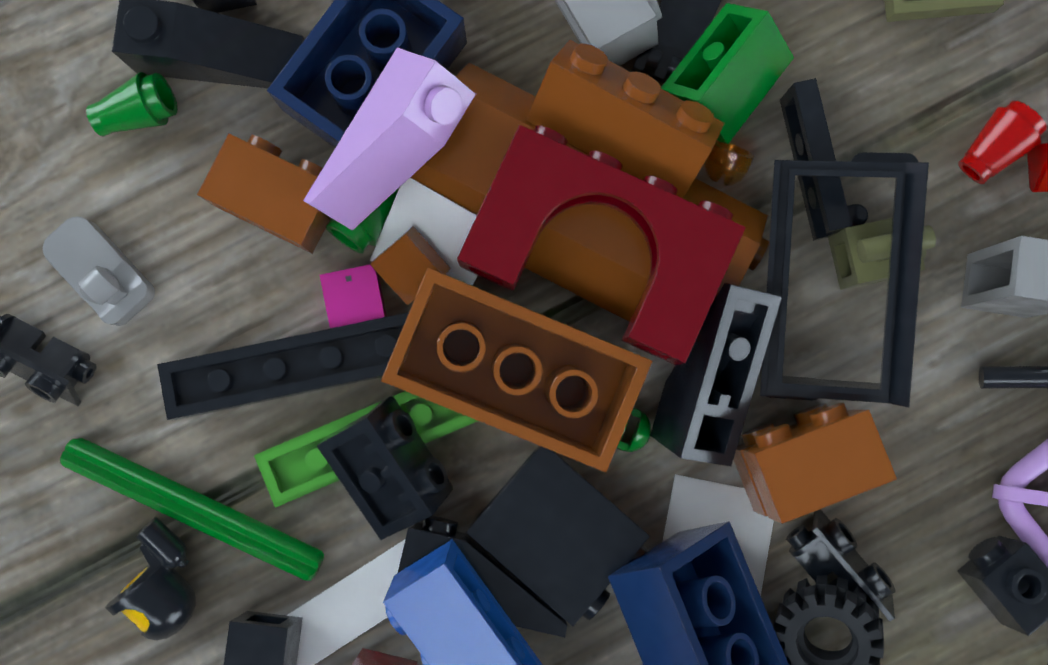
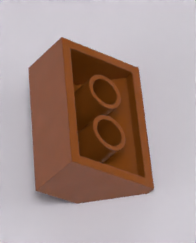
(624, 116)

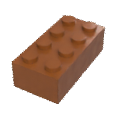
(516, 370)

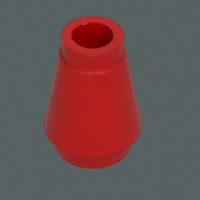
(1002, 141)

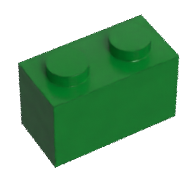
(732, 66)

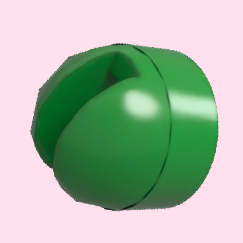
(641, 434)

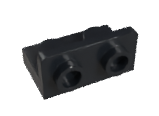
(387, 468)

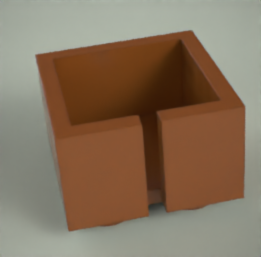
(813, 462)

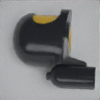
(158, 597)

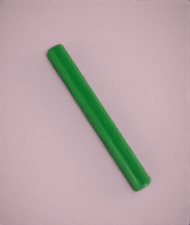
(192, 508)

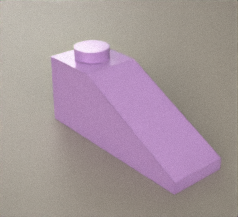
(390, 137)

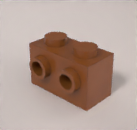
(265, 190)

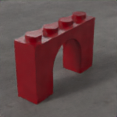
(685, 240)

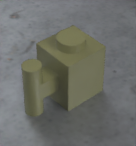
(863, 252)

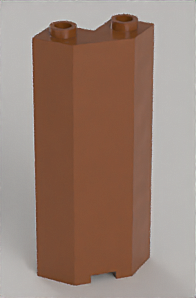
(587, 246)

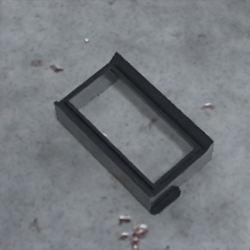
(902, 284)

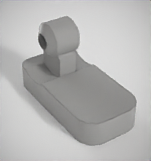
(98, 270)

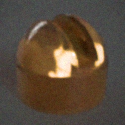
(728, 160)

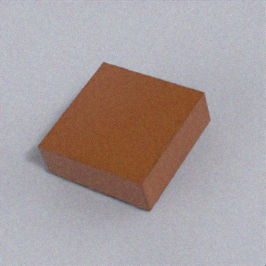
(406, 263)

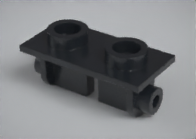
(47, 373)
(832, 549)

